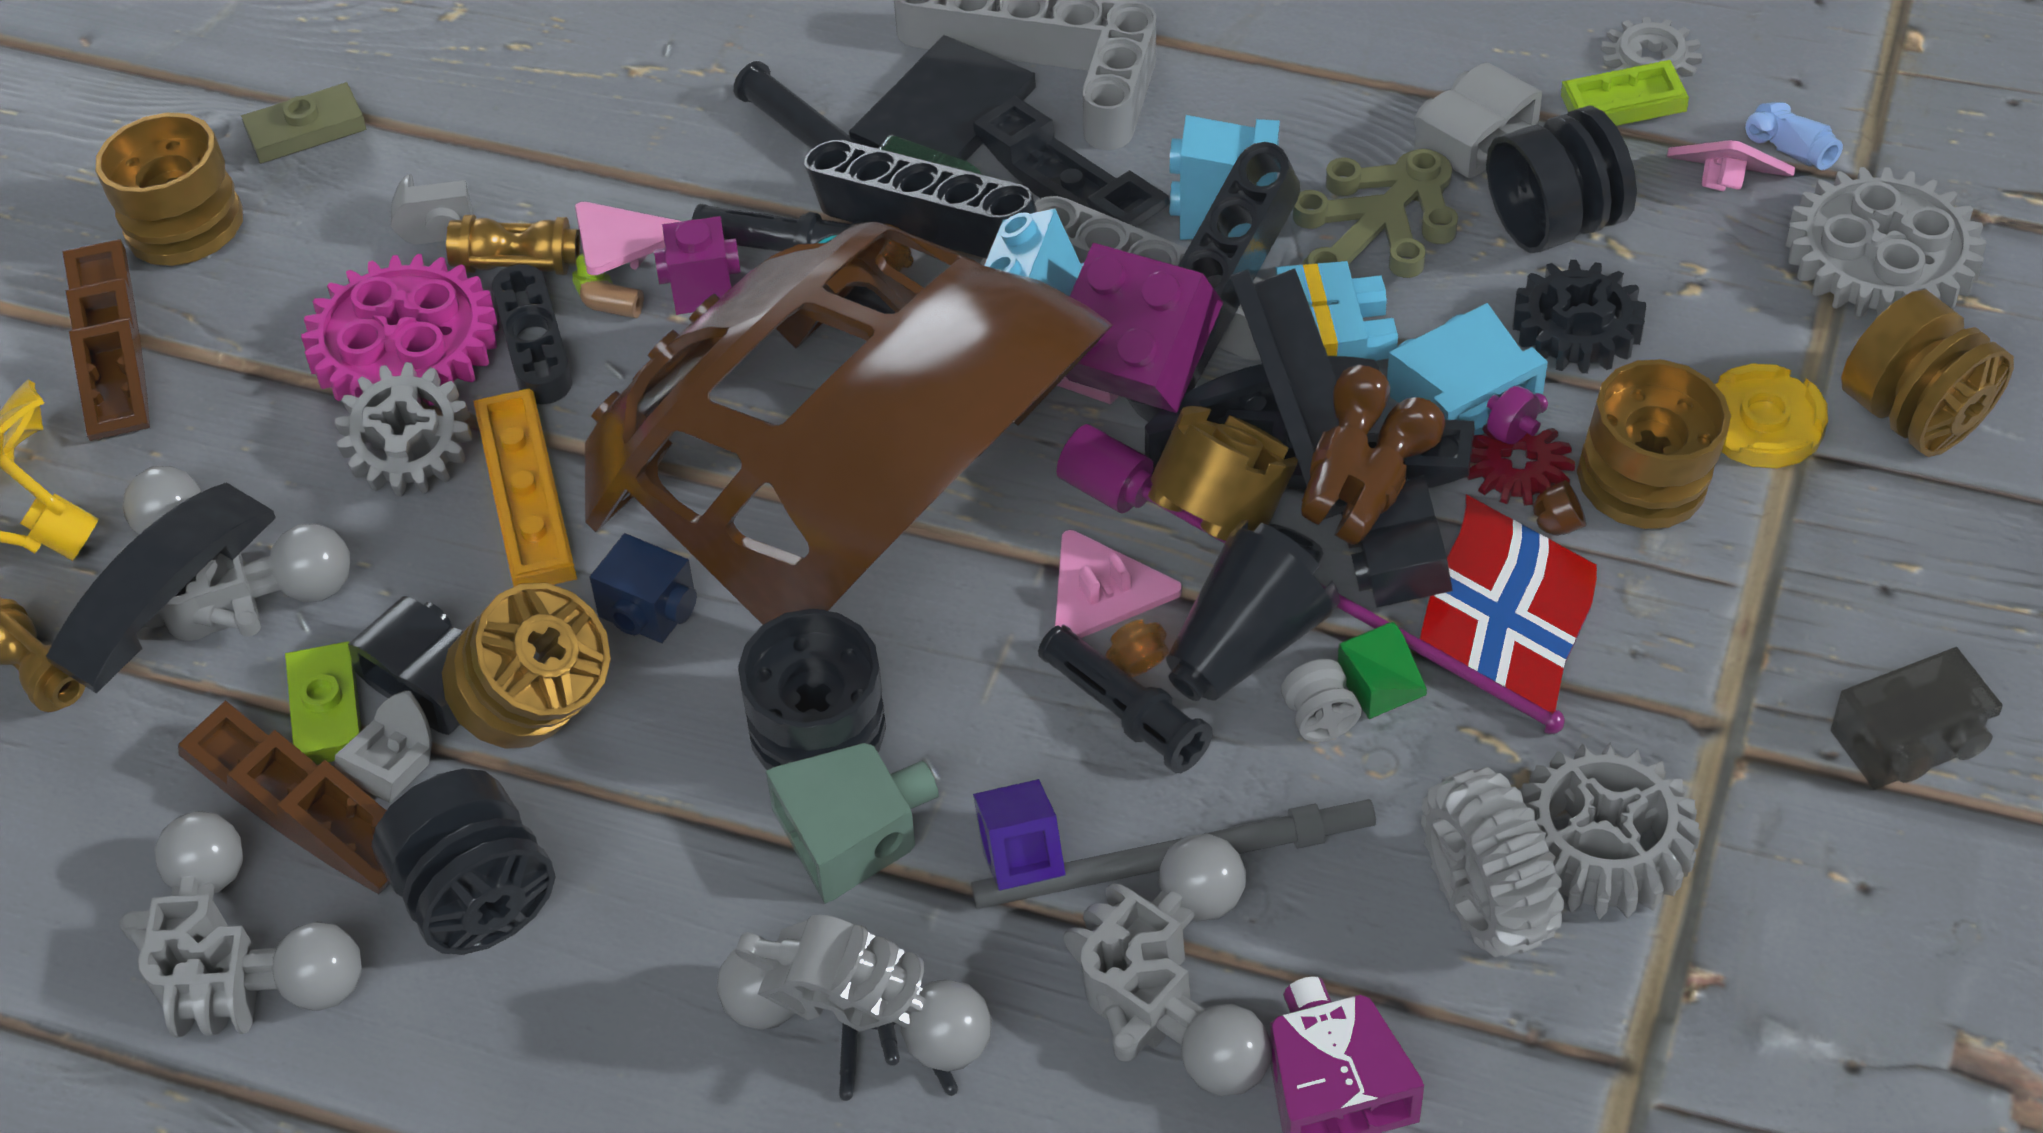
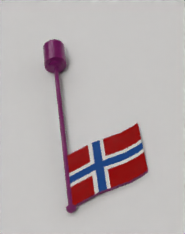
(1500, 628)

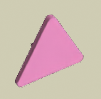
(1727, 162)
(617, 236)
(1105, 586)

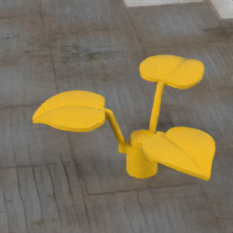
(50, 517)

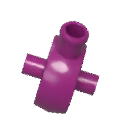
(1515, 414)

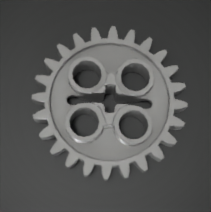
(1883, 240)

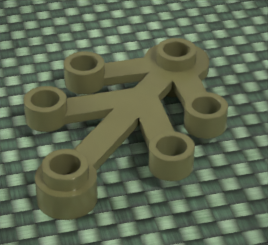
(1416, 176)

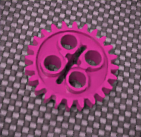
(399, 318)

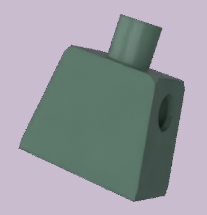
(848, 813)

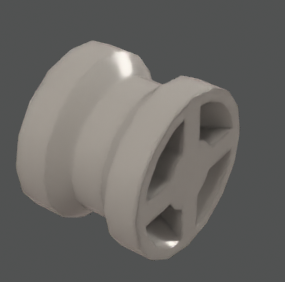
(1320, 700)

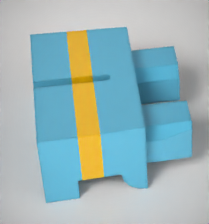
(1340, 306)

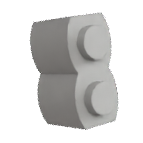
(1473, 113)

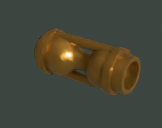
(489, 244)
(44, 684)

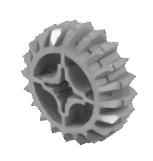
(1610, 808)
(1492, 861)

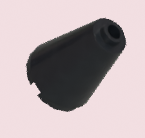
(1248, 611)

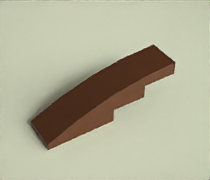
(106, 340)
(289, 792)

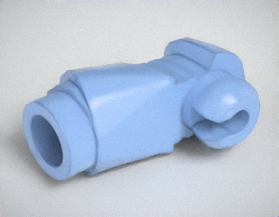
(1794, 135)

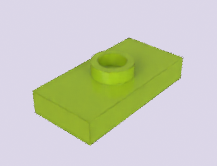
(1629, 93)
(322, 700)

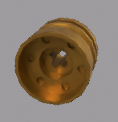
(169, 188)
(1927, 372)
(1653, 443)
(499, 685)

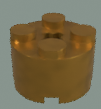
(1221, 472)

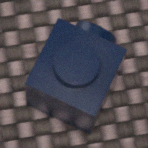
(643, 588)

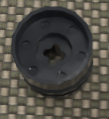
(1561, 179)
(810, 687)
(463, 861)

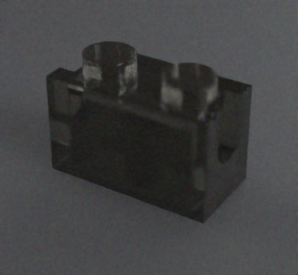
(1915, 718)

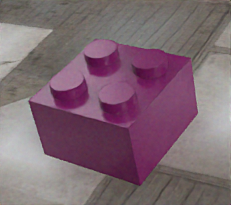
(1157, 330)

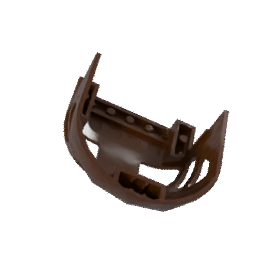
(870, 440)

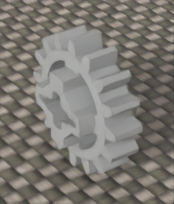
(385, 411)

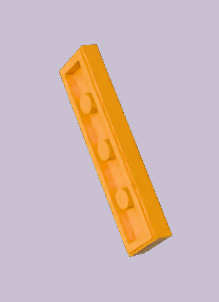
(524, 489)

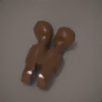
(1351, 469)

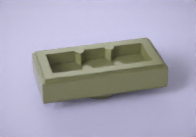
(303, 122)

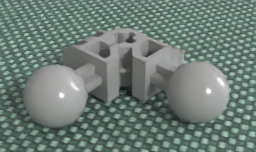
(304, 564)
(212, 969)
(1136, 975)
(859, 979)

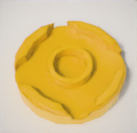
(1772, 416)

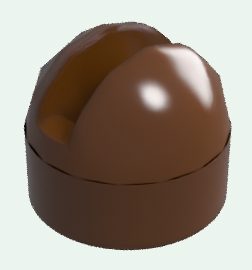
(1559, 510)

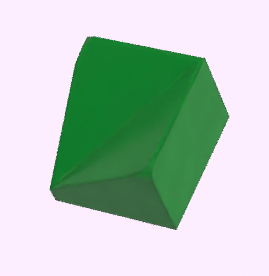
(1380, 670)

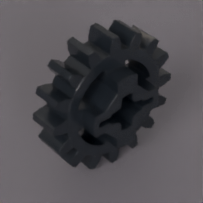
(1579, 316)

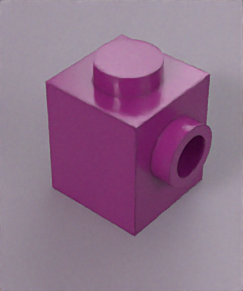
(696, 261)

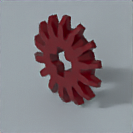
(1520, 482)

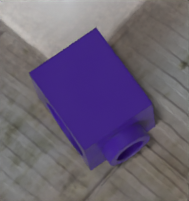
(1019, 834)

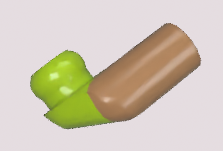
(602, 295)

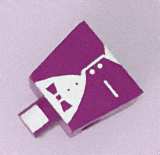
(1339, 1066)

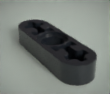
(535, 314)

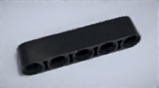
(914, 195)
(1216, 254)

